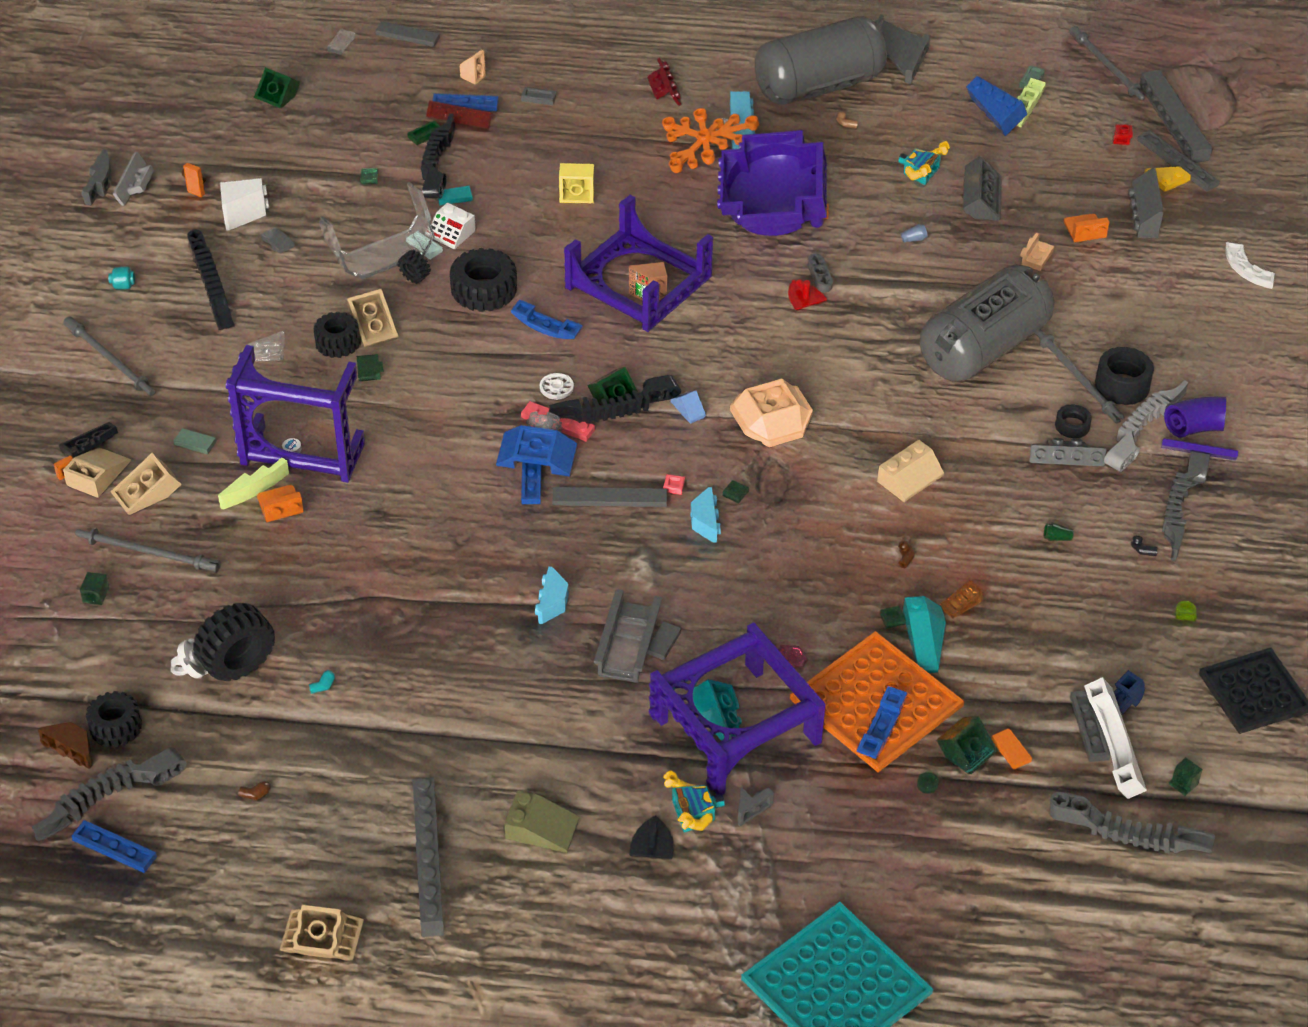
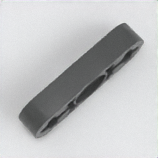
(825, 286)

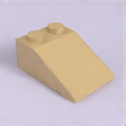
(372, 317)
(146, 485)

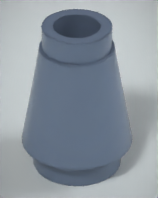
(915, 233)

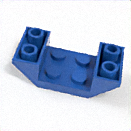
(537, 447)

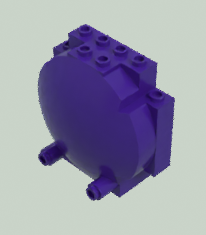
(774, 183)

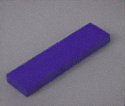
(1187, 447)

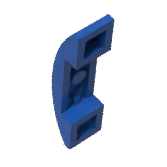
(526, 313)
(883, 723)

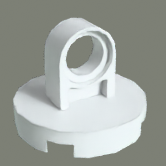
(188, 660)

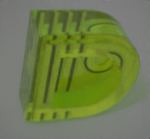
(1185, 611)

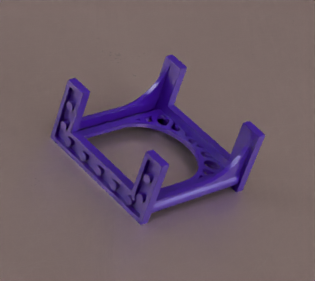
(634, 233)
(249, 431)
(726, 754)

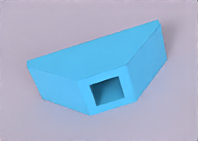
(704, 515)
(552, 597)

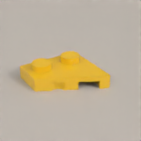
(1171, 177)

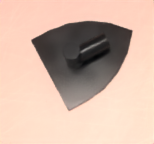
(652, 840)

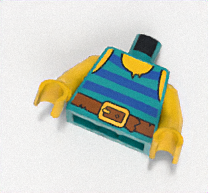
(923, 164)
(692, 803)

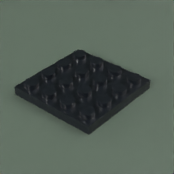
(1255, 690)

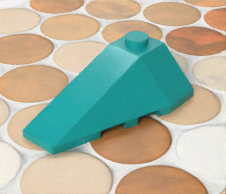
(925, 630)

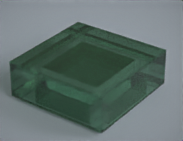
(369, 176)
(735, 491)
(892, 617)

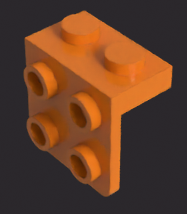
(1086, 227)
(280, 503)

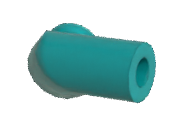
(324, 683)

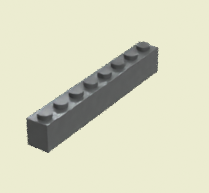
(1175, 116)
(428, 857)

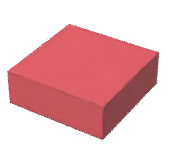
(674, 484)

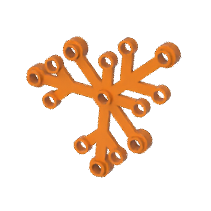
(704, 136)

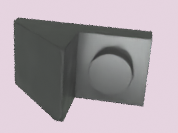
(752, 806)

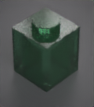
(369, 367)
(94, 588)

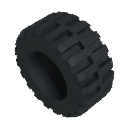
(483, 265)
(234, 641)

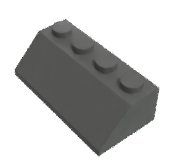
(982, 190)
(1146, 204)

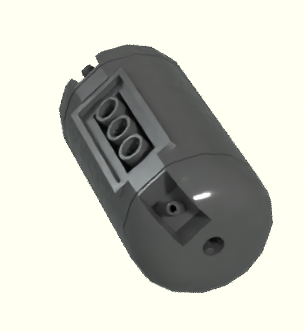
(820, 60)
(986, 323)

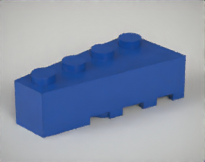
(997, 104)

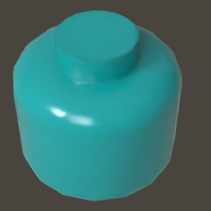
(122, 278)

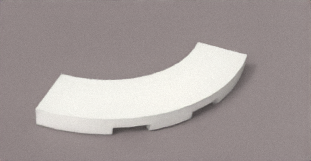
(1239, 262)

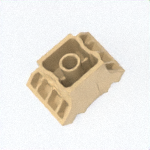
(321, 933)

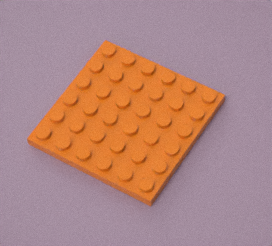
(856, 685)

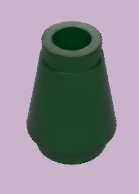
(1056, 532)

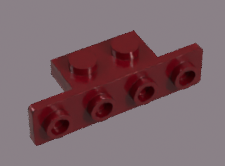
(663, 83)

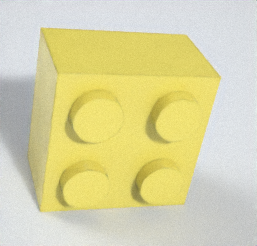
(576, 183)

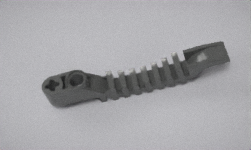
(1173, 524)
(154, 770)
(1080, 811)

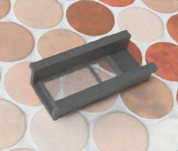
(626, 638)

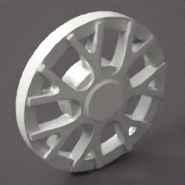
(556, 386)

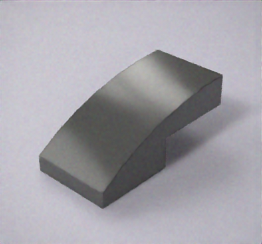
(279, 241)

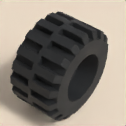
(336, 334)
(116, 731)

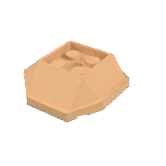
(772, 412)

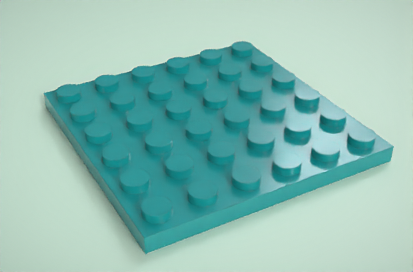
(836, 976)

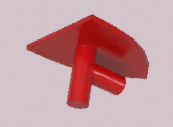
(803, 294)

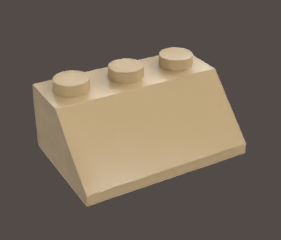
(910, 471)

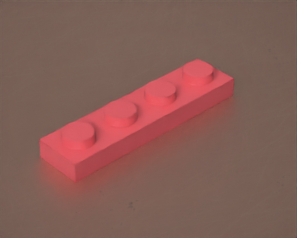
(570, 427)

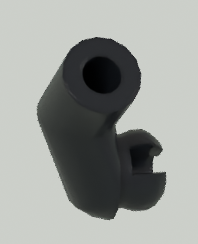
(1141, 548)

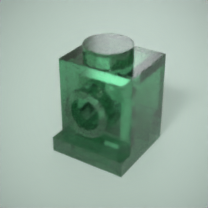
(1185, 776)

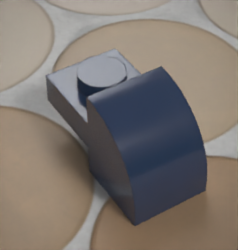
(1129, 691)

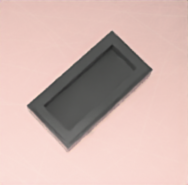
(538, 96)
(663, 640)

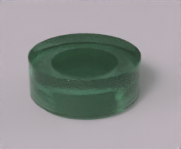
(927, 782)

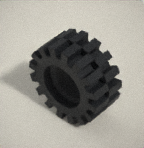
(414, 266)

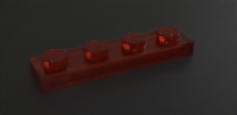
(461, 114)

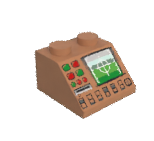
(644, 274)

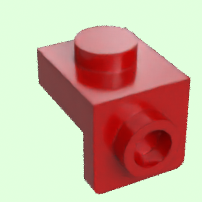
(1122, 134)

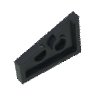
(88, 440)

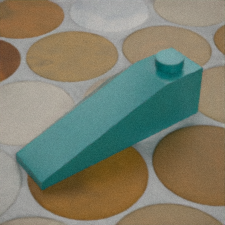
(717, 704)

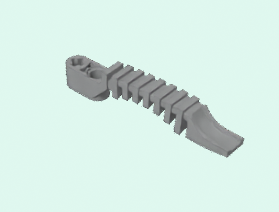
(1125, 450)

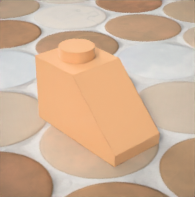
(473, 68)

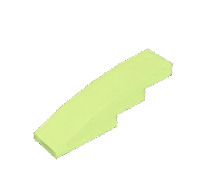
(1030, 97)
(249, 486)

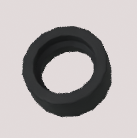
(1069, 430)

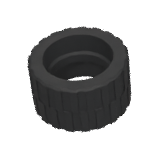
(1129, 362)

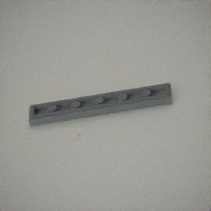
(1177, 159)
(609, 496)

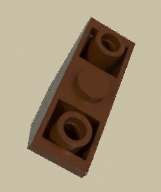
(68, 741)

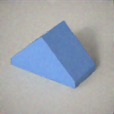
(689, 406)

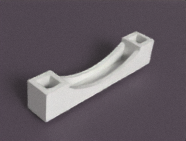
(1124, 761)

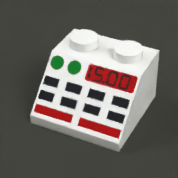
(452, 225)

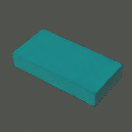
(456, 195)

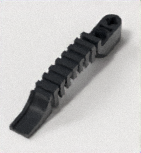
(435, 180)
(215, 292)
(654, 390)

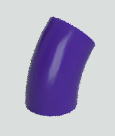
(1196, 416)

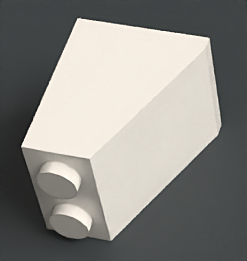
(243, 202)

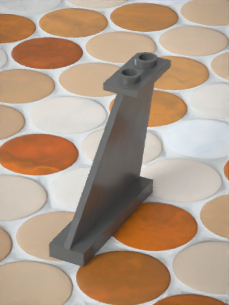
(904, 48)

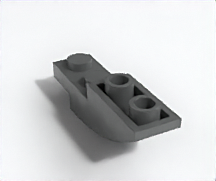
(99, 180)

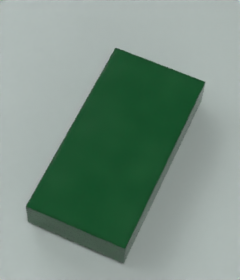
(422, 133)

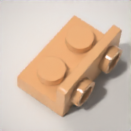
(1036, 253)

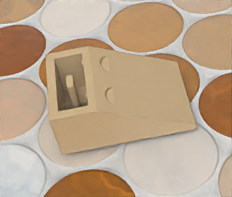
(94, 471)

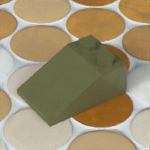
(540, 822)

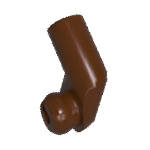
(255, 792)

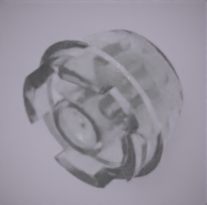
(547, 421)

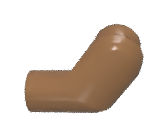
(841, 119)

